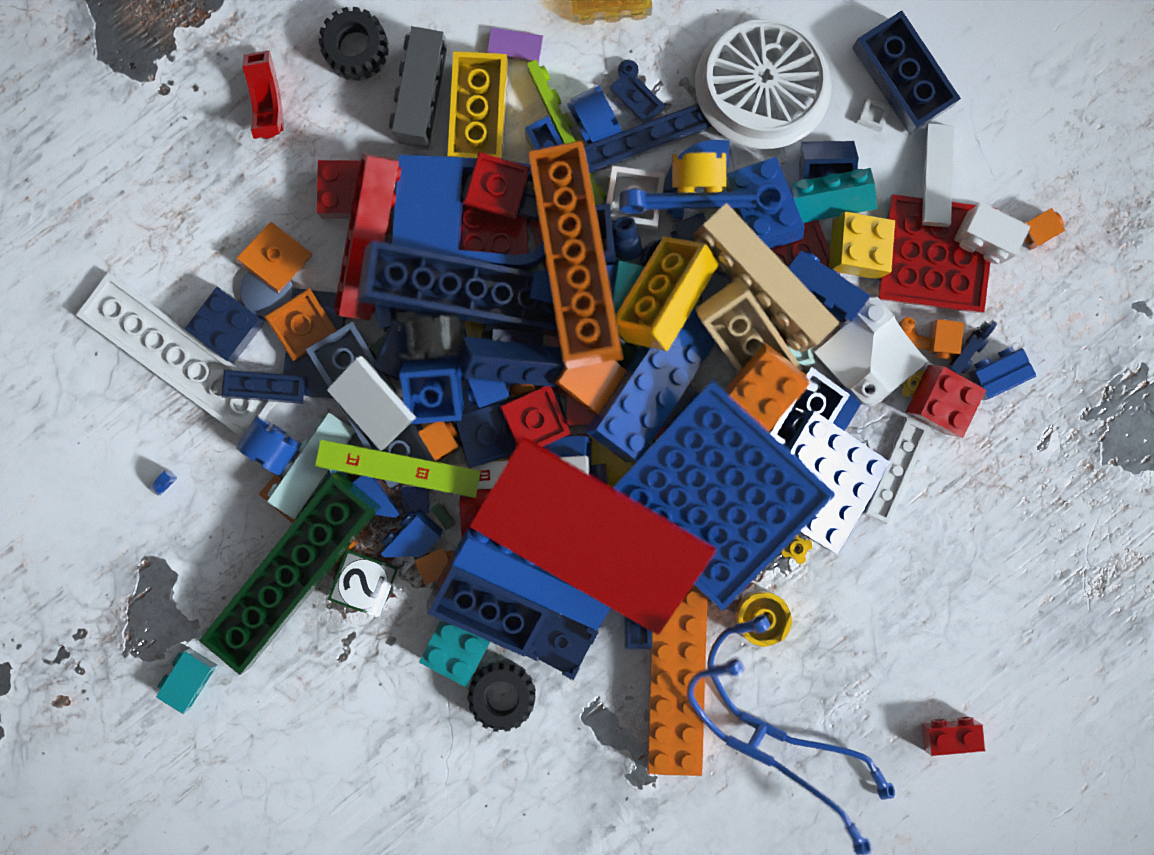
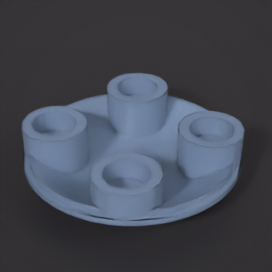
(260, 297)

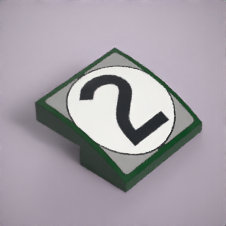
(363, 583)

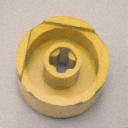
(699, 171)
(775, 608)

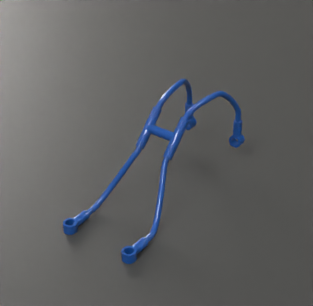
(733, 668)

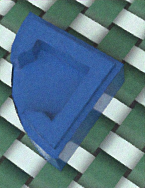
(163, 482)

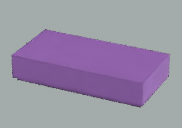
(515, 44)

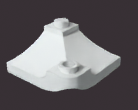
(871, 355)

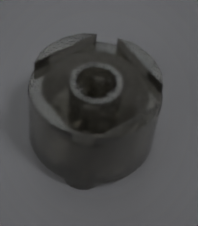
(432, 337)

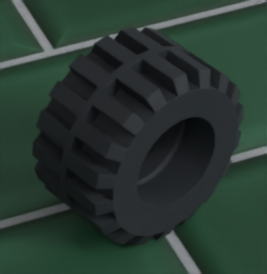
(348, 23)
(485, 712)

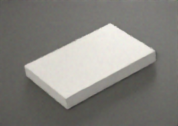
(371, 403)

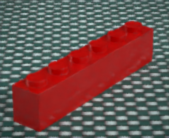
(367, 223)

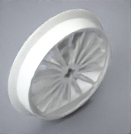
(745, 126)

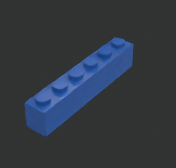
(511, 571)

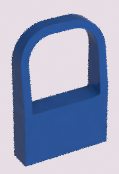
(431, 210)

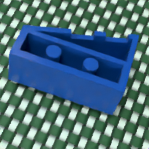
(829, 287)

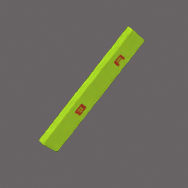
(398, 468)

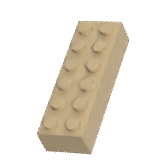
(771, 283)

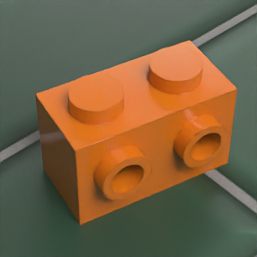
(440, 439)

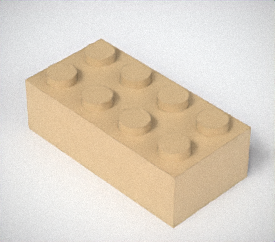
(740, 325)

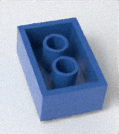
(773, 229)

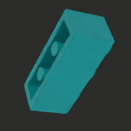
(835, 194)

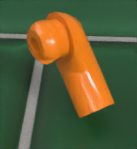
(919, 341)

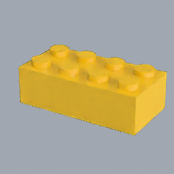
(477, 104)
(665, 293)

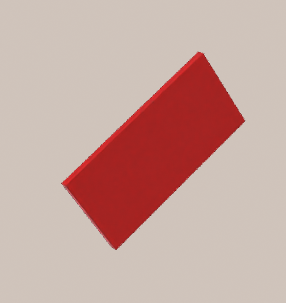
(592, 536)

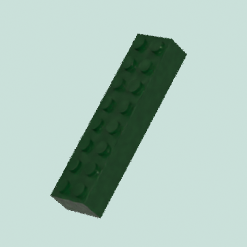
(289, 573)

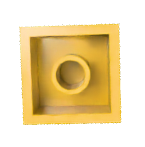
(862, 245)

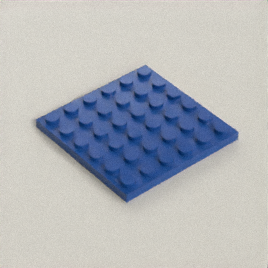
(729, 487)

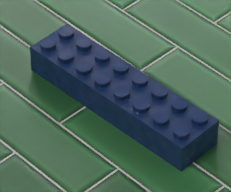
(453, 287)

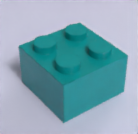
(454, 653)

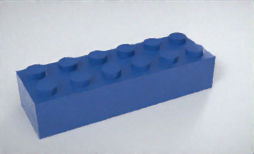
(650, 391)

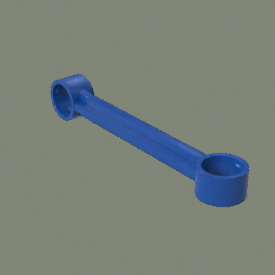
(638, 201)

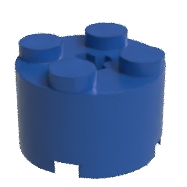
(595, 114)
(268, 445)

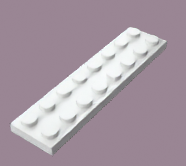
(168, 351)

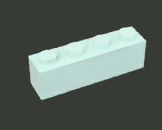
(304, 478)

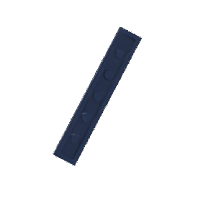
(645, 138)

